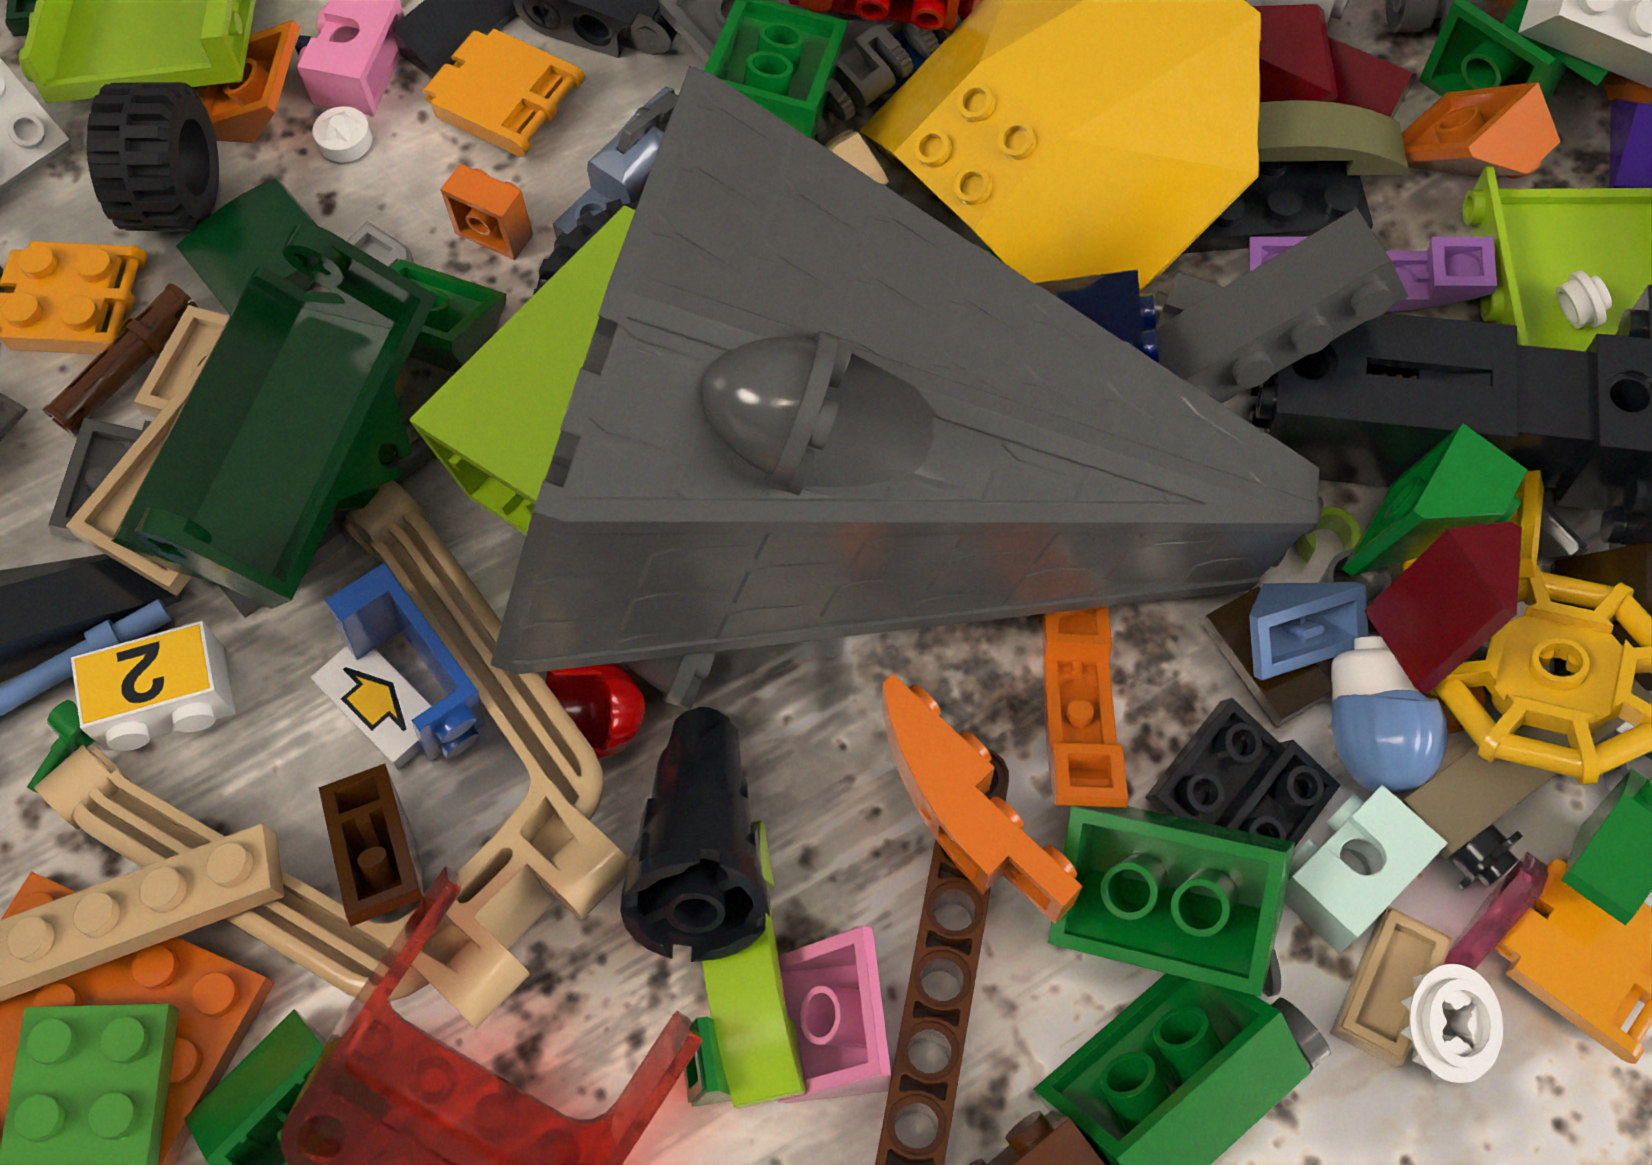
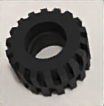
(152, 156)

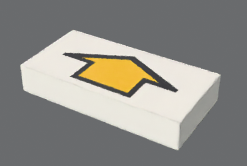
(375, 701)

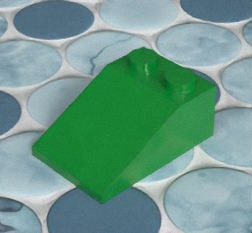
(779, 58)

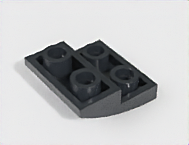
(1244, 779)

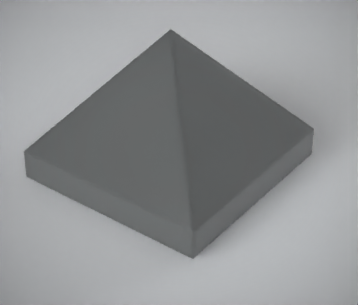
(1557, 537)

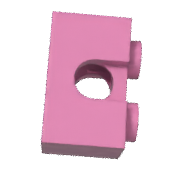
(352, 54)

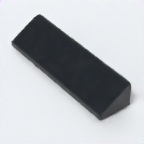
(439, 27)

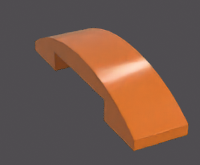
(1079, 710)

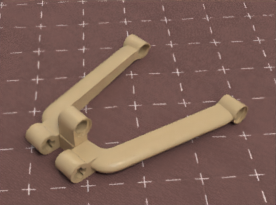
(501, 885)

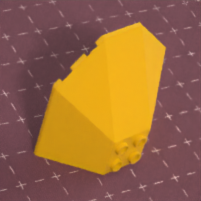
(1084, 128)

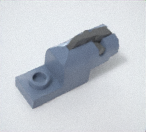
(624, 162)

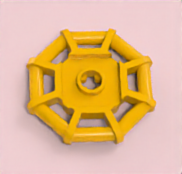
(1567, 704)

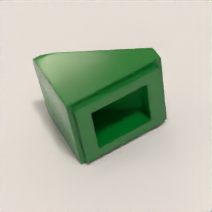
(705, 1071)

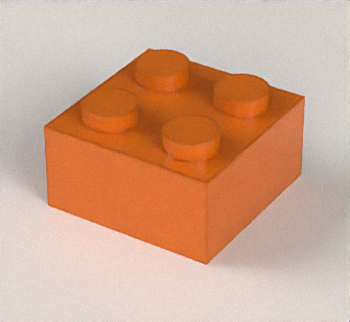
(487, 211)

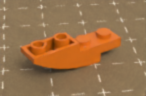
(948, 787)

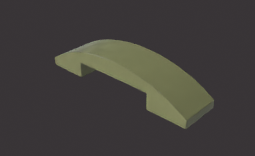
(1331, 132)

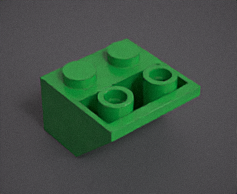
(247, 1109)

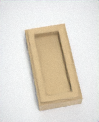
(1384, 977)

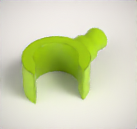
(1337, 521)

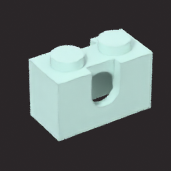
(1389, 844)

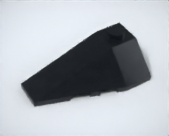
(55, 602)

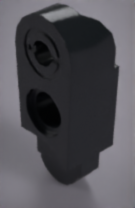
(601, 24)

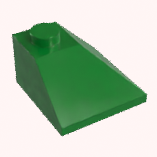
(1484, 53)
(1450, 487)

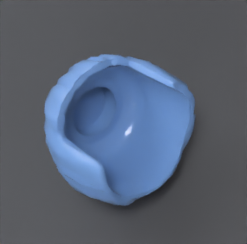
(1389, 738)

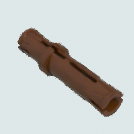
(120, 360)

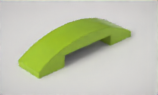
(751, 1017)

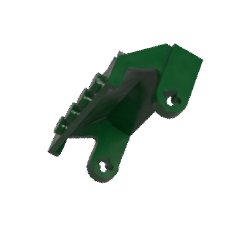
(283, 422)

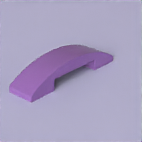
(1441, 276)

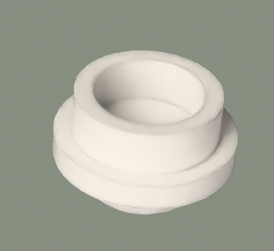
(1584, 300)

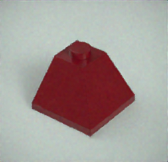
(1295, 54)

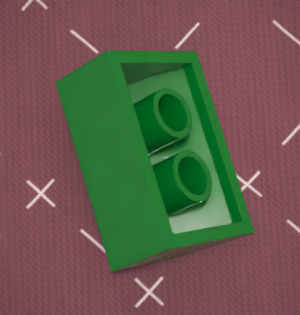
(1175, 895)
(1177, 1075)

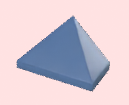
(1305, 624)

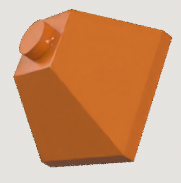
(1483, 128)

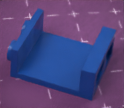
(377, 610)

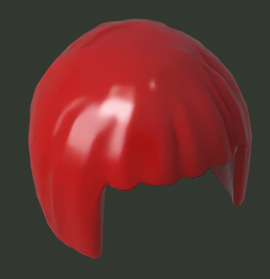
(601, 703)

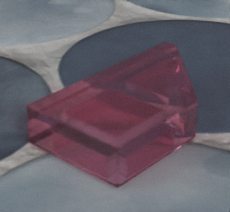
(1499, 912)

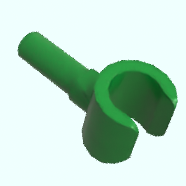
(66, 724)

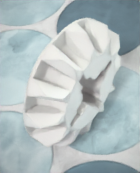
(1475, 1023)

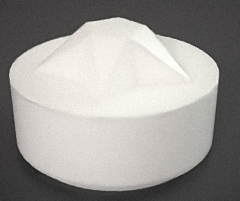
(342, 134)

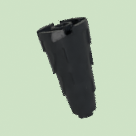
(697, 852)

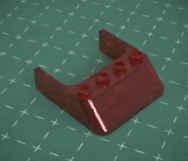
(410, 1099)

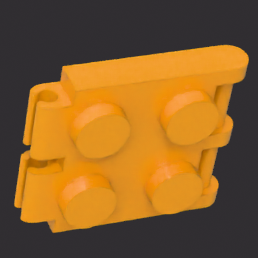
(501, 89)
(62, 295)
(1585, 963)

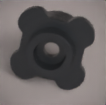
(1487, 857)

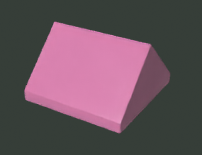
(837, 1015)

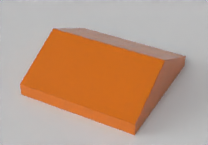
(244, 108)

